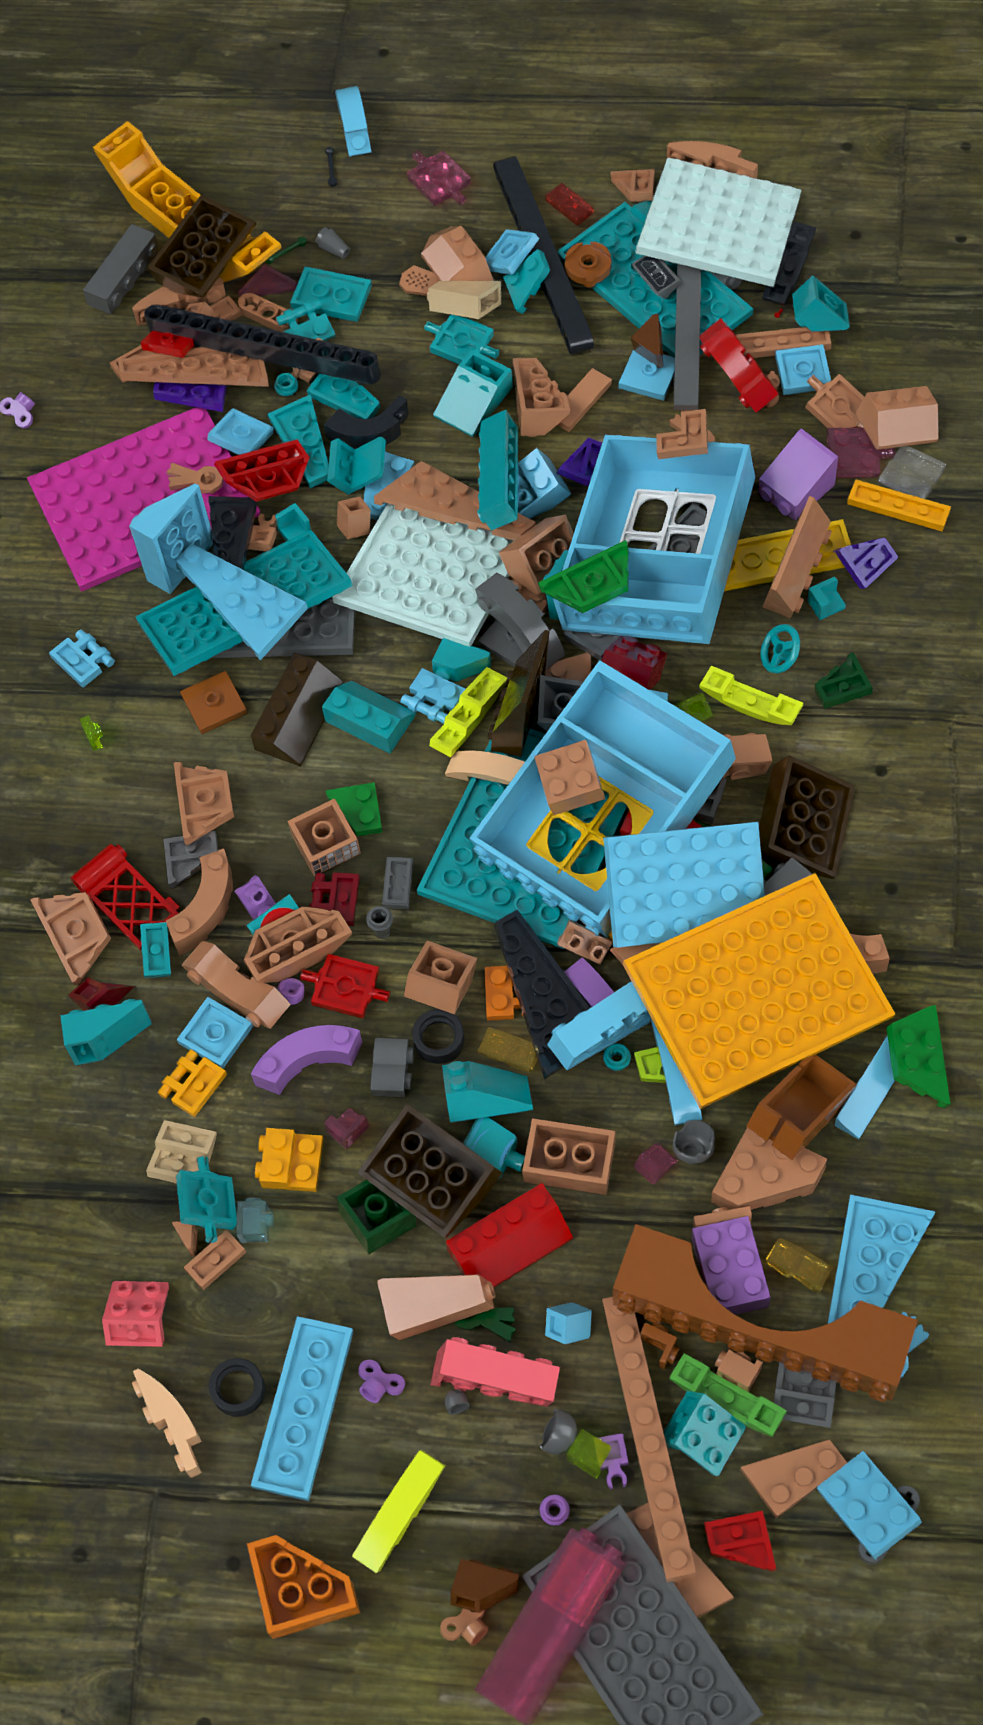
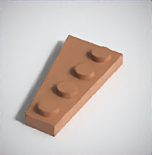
(701, 1592)

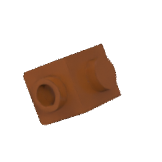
(658, 1337)

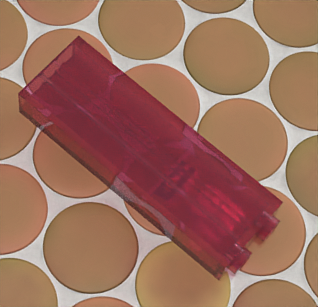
(551, 1625)

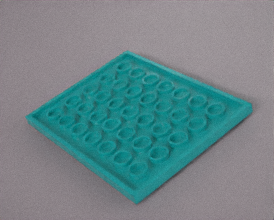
(467, 884)

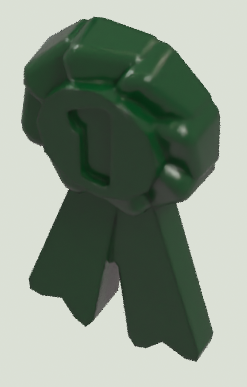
(492, 1321)

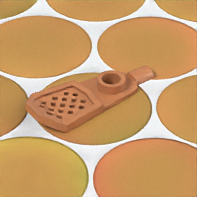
(409, 285)

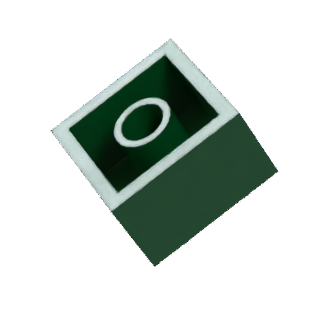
(374, 1216)

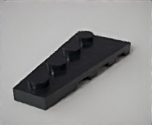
(232, 527)

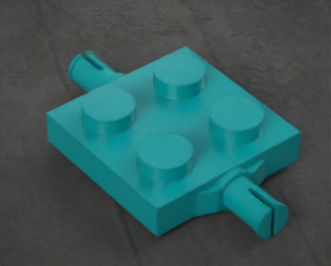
(460, 336)
(206, 1199)

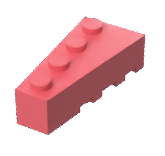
(495, 1372)

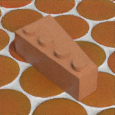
(751, 756)

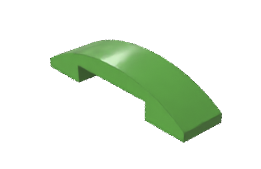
(748, 1409)

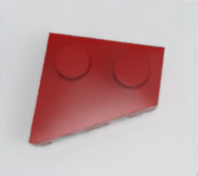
(741, 1540)

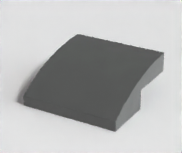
(804, 1397)

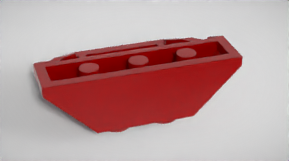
(266, 470)

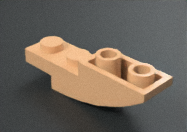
(166, 1411)

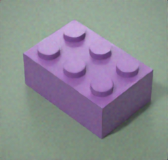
(731, 1265)

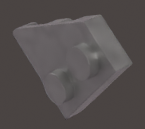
(183, 859)

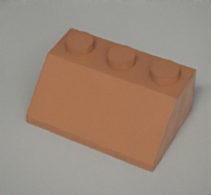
(899, 417)
(537, 550)

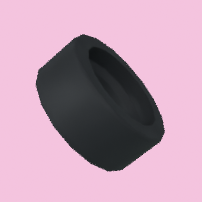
(442, 1055)
(226, 1368)

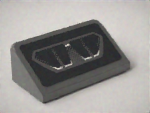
(657, 275)

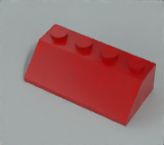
(510, 1237)

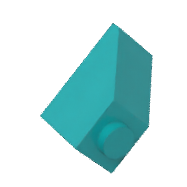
(459, 661)

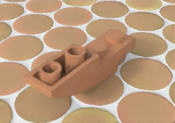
(712, 156)
(176, 300)

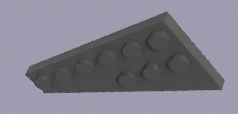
(318, 631)

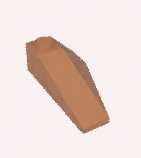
(537, 398)

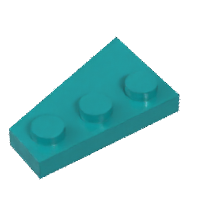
(344, 395)

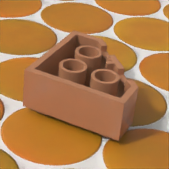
(764, 1176)

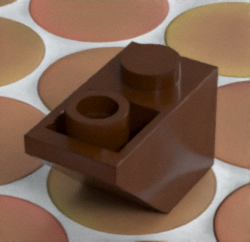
(481, 1586)

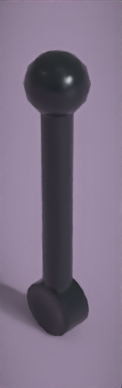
(332, 181)

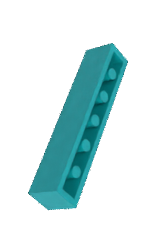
(498, 471)

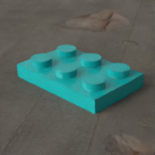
(339, 294)

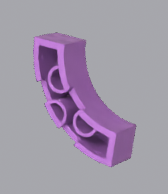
(302, 1049)

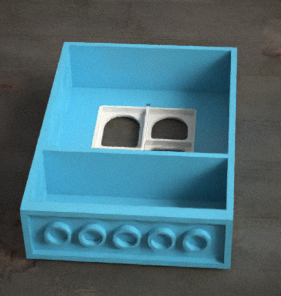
(669, 591)

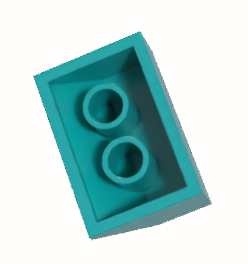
(367, 715)

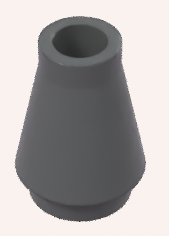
(332, 243)
(380, 921)

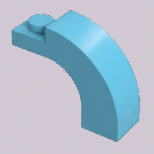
(353, 120)

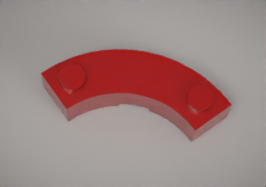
(742, 369)

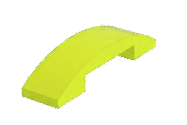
(749, 700)

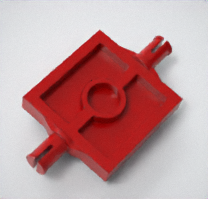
(345, 986)

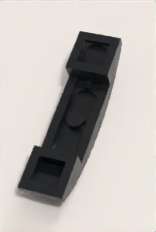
(792, 263)

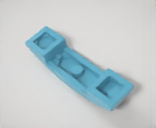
(680, 1097)

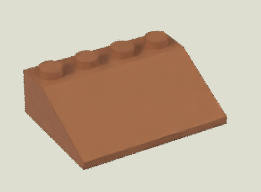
(798, 560)

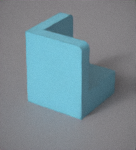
(568, 1323)

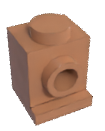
(738, 1369)

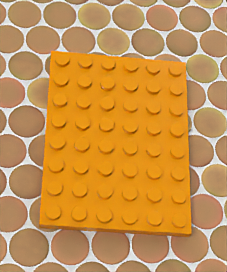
(758, 990)

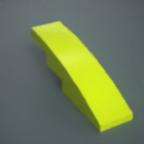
(469, 712)
(398, 1511)

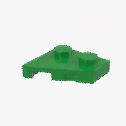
(359, 807)

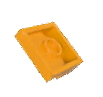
(289, 1160)

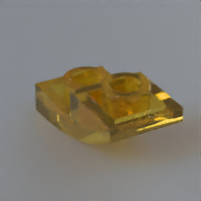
(508, 1049)
(797, 1262)

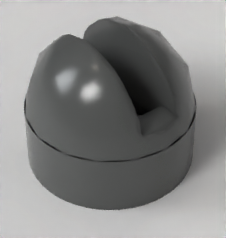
(456, 1402)

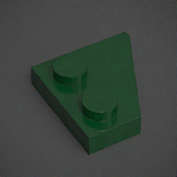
(843, 683)

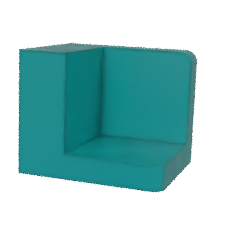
(292, 522)
(825, 598)

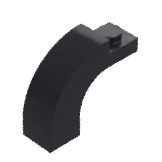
(359, 432)

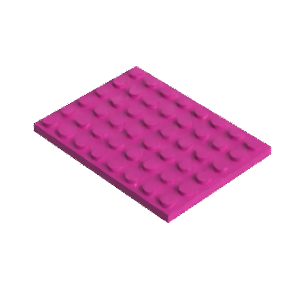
(100, 492)

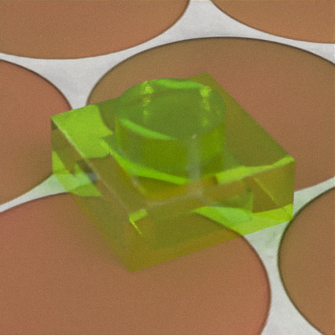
(92, 732)

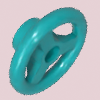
(783, 651)

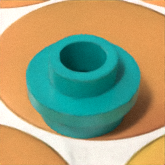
(286, 384)
(616, 1049)

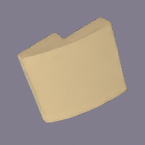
(178, 1150)

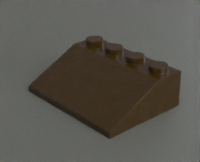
(200, 248)
(519, 699)
(804, 817)
(429, 1171)

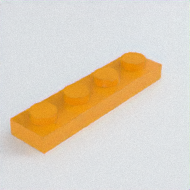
(899, 505)

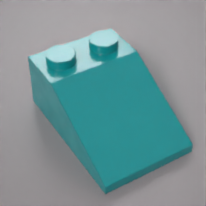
(483, 1091)

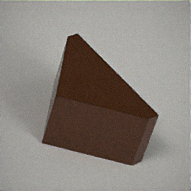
(648, 341)

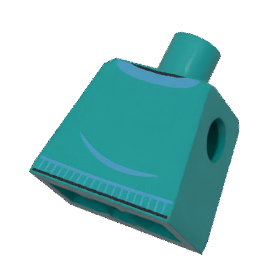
(495, 1145)

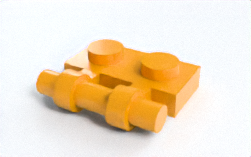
(197, 1087)

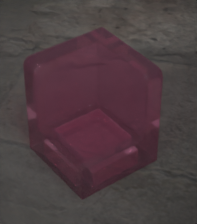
(346, 1127)

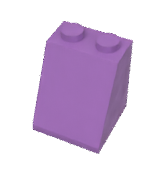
(799, 472)

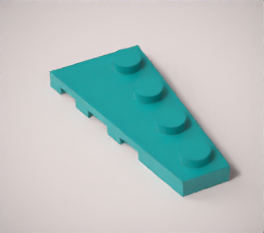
(300, 422)

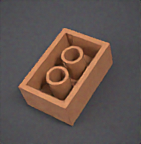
(569, 1156)

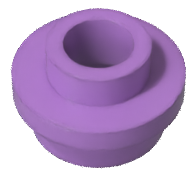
(554, 1500)

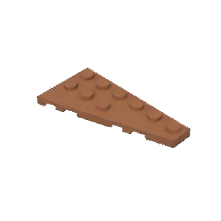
(196, 367)
(443, 499)

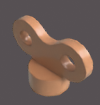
(466, 1624)

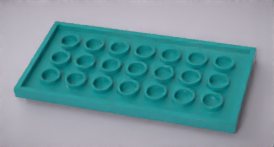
(633, 296)
(192, 631)

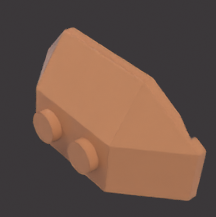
(455, 256)
(295, 943)

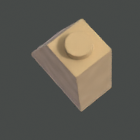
(464, 298)

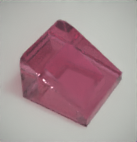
(654, 1163)

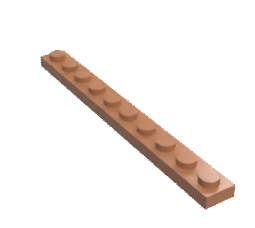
(650, 1444)

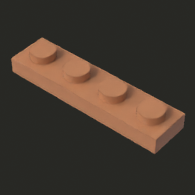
(768, 342)

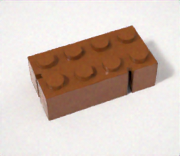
(801, 1105)

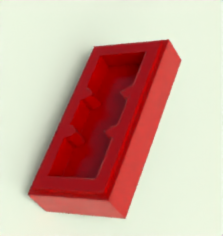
(167, 344)

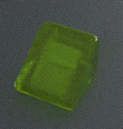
(696, 707)

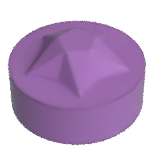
(292, 990)

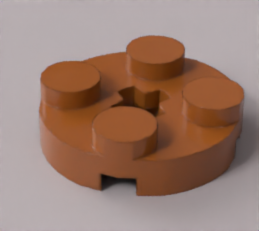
(588, 274)

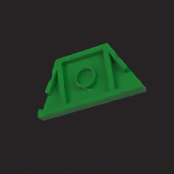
(591, 580)
(918, 1054)

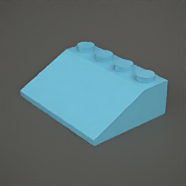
(166, 531)

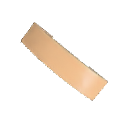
(483, 766)

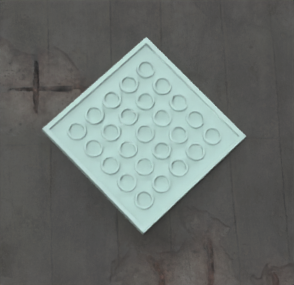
(719, 222)
(424, 574)

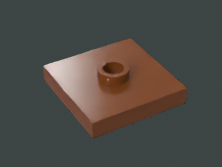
(213, 702)

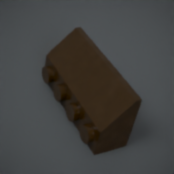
(295, 710)

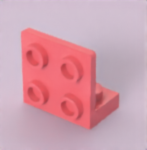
(135, 1313)

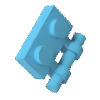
(76, 662)
(435, 690)

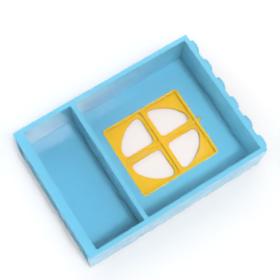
(644, 756)

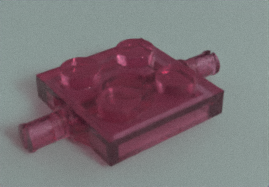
(439, 177)
(856, 452)

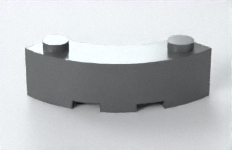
(517, 615)

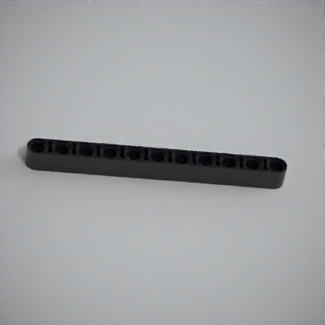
(556, 284)
(266, 344)

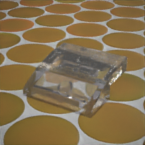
(912, 472)

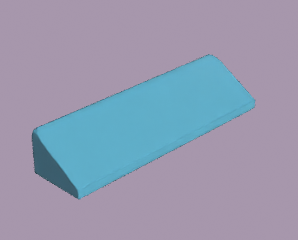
(867, 1094)

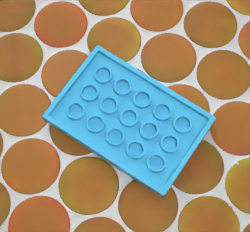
(679, 879)

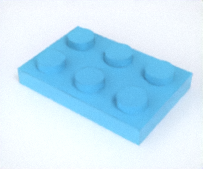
(869, 1505)

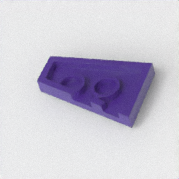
(196, 395)

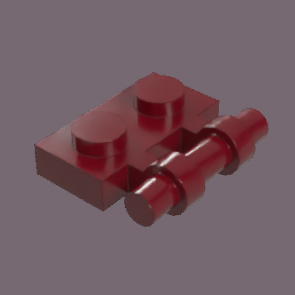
(342, 892)

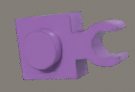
(615, 1459)

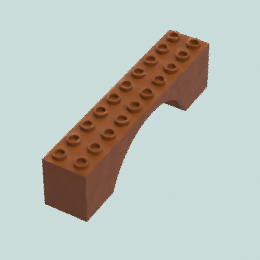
(858, 1350)

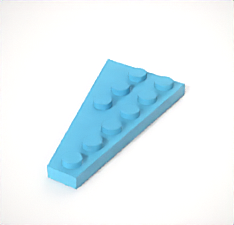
(874, 1251)

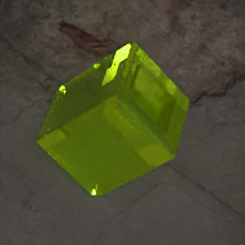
(588, 1453)

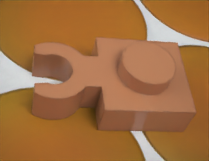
(263, 535)

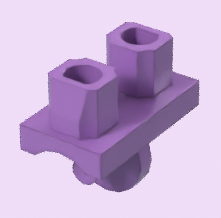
(255, 897)

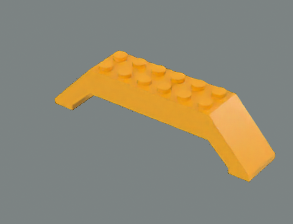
(164, 197)

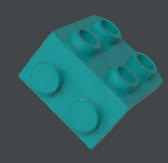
(355, 468)

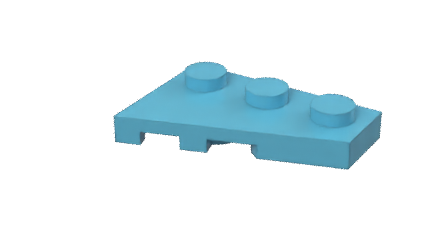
(393, 468)

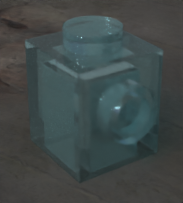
(253, 1220)

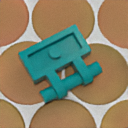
(313, 328)

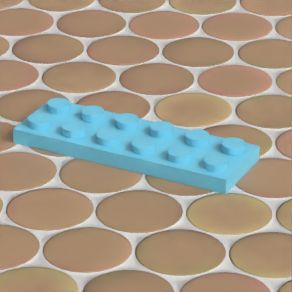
(302, 1408)

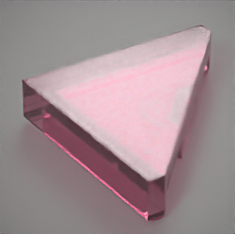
(268, 282)

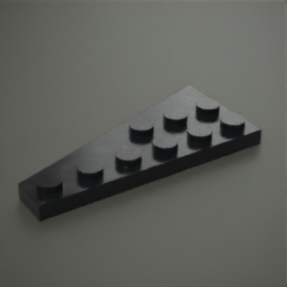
(540, 986)

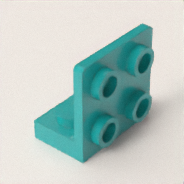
(703, 1431)

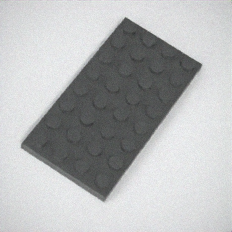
(650, 1647)

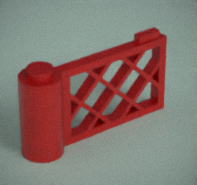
(102, 872)

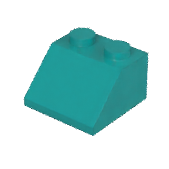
(819, 307)

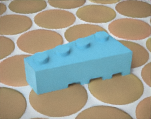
(599, 1027)

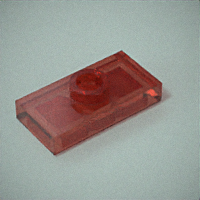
(569, 204)

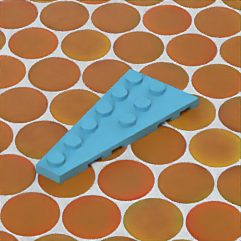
(244, 601)

